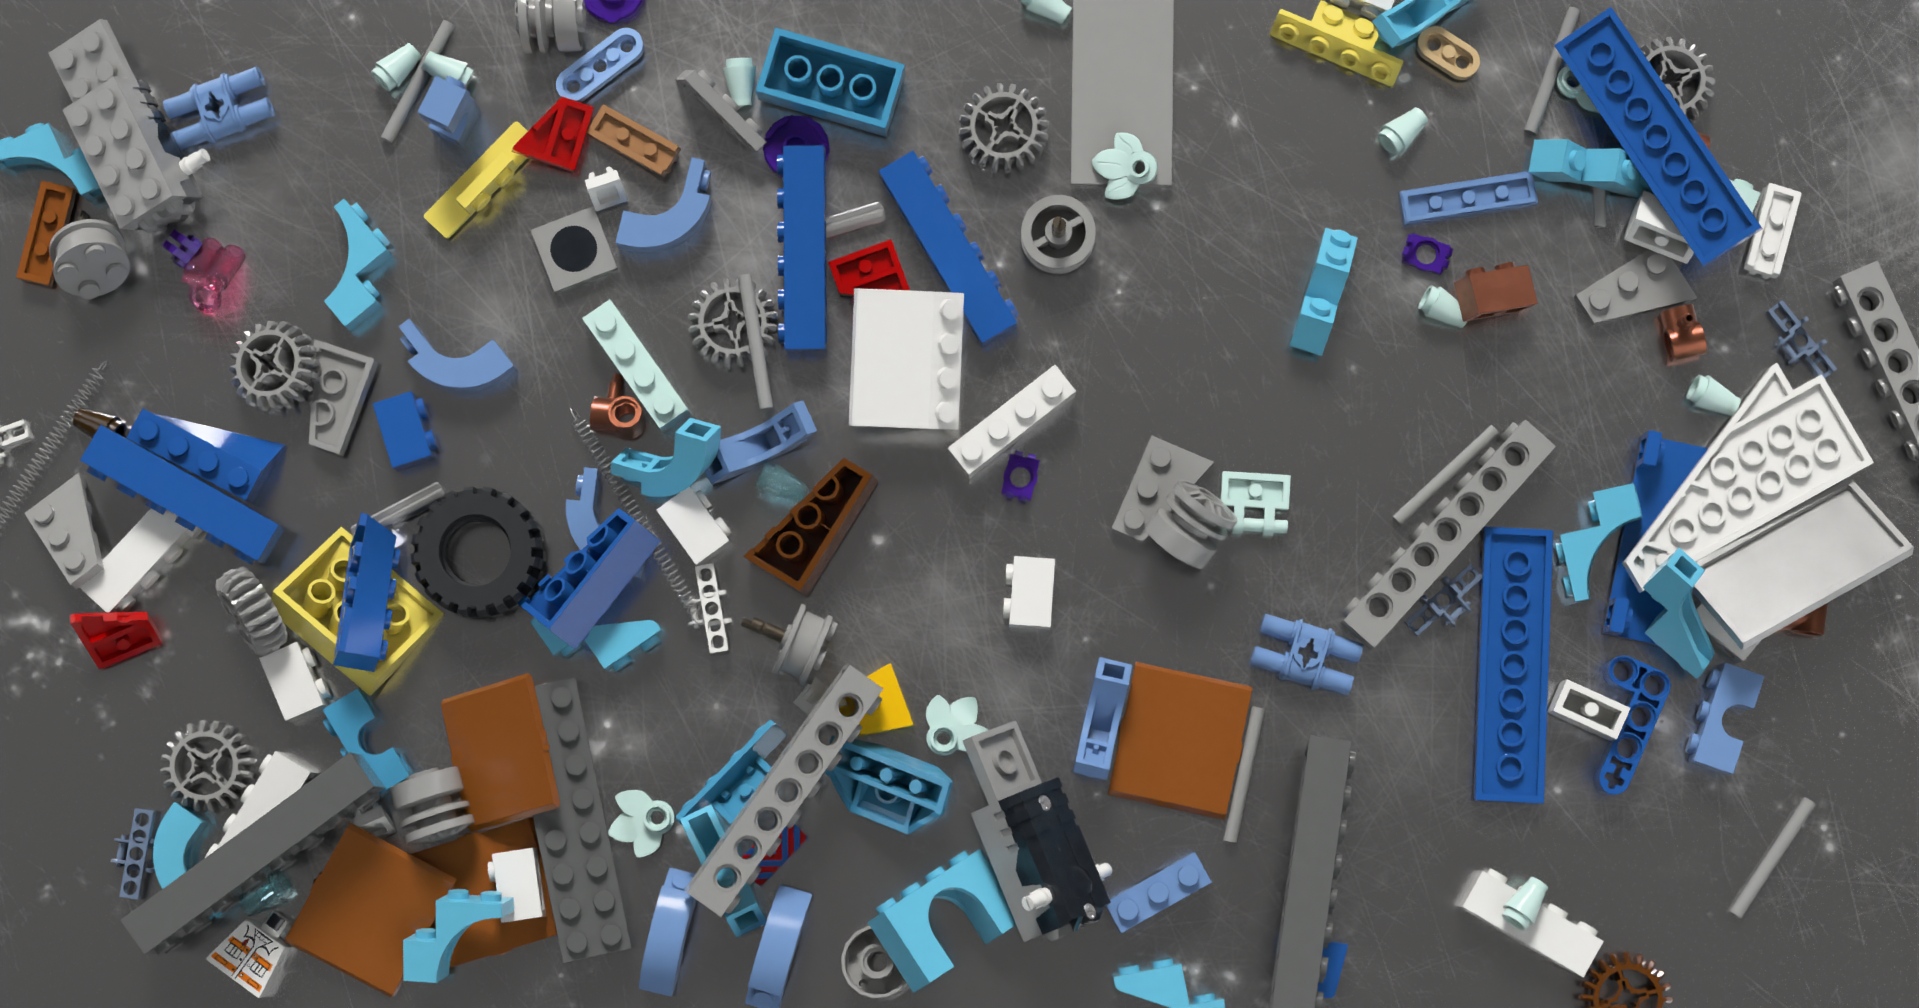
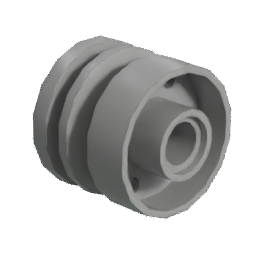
(549, 19)
(1188, 528)
(431, 804)
(859, 969)

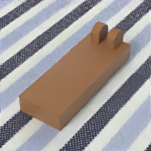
(634, 141)

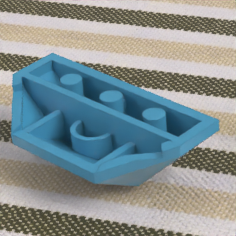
(889, 786)

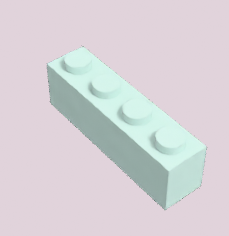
(636, 366)

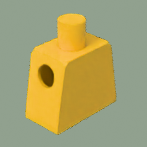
(892, 711)

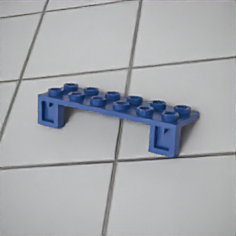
(1657, 476)

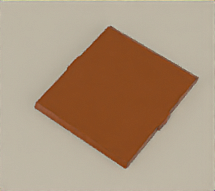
(1180, 740)
(501, 752)
(468, 863)
(366, 908)

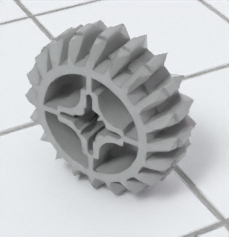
(1695, 71)
(1017, 103)
(717, 325)
(257, 387)
(251, 611)
(196, 776)

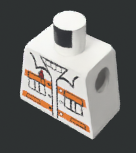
(253, 953)

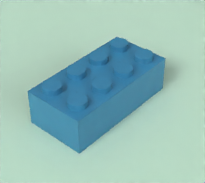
(830, 82)

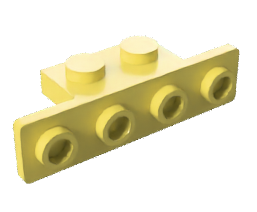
(1340, 39)
(478, 183)

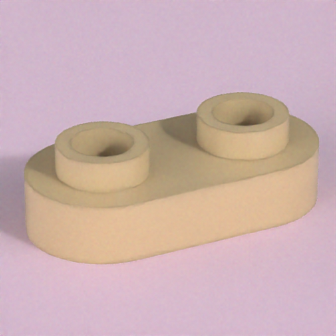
(1449, 51)

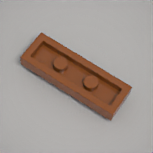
(49, 215)

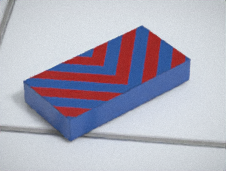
(791, 839)

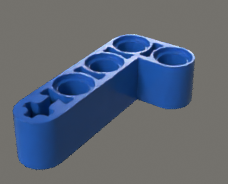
(1636, 735)

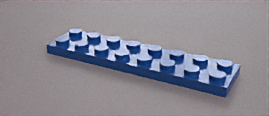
(1658, 137)
(1513, 665)

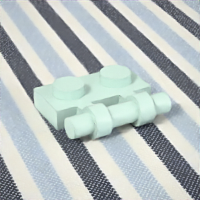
(1258, 492)

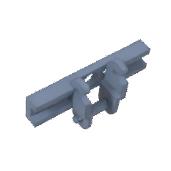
(1790, 335)
(1440, 610)
(130, 862)

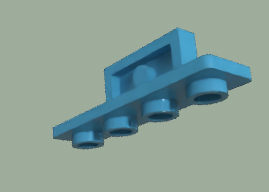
(739, 777)

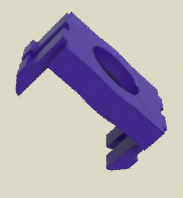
(186, 250)
(1442, 252)
(1018, 461)

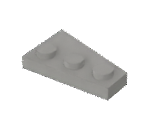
(746, 131)
(1636, 287)
(338, 395)
(1153, 481)
(67, 531)

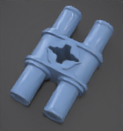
(231, 116)
(1291, 664)

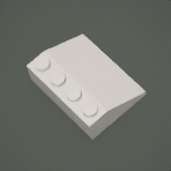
(906, 359)

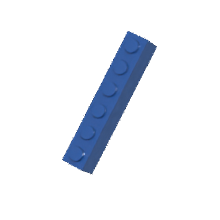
(947, 247)
(804, 248)
(181, 494)

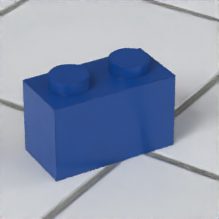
(405, 430)

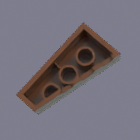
(814, 528)

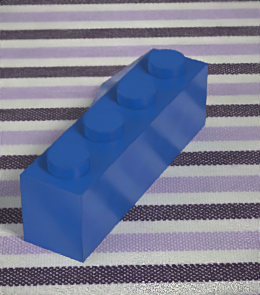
(219, 456)
(591, 578)
(366, 596)

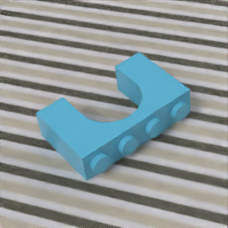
(905, 925)

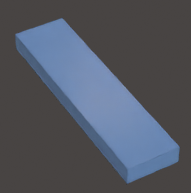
(1467, 198)

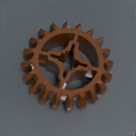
(1620, 983)

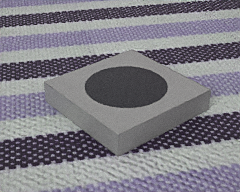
(574, 250)

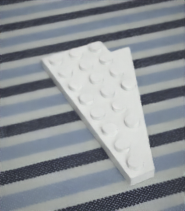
(1761, 464)

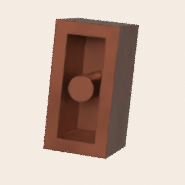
(1495, 292)

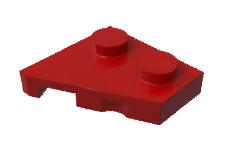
(557, 135)
(869, 269)
(115, 635)

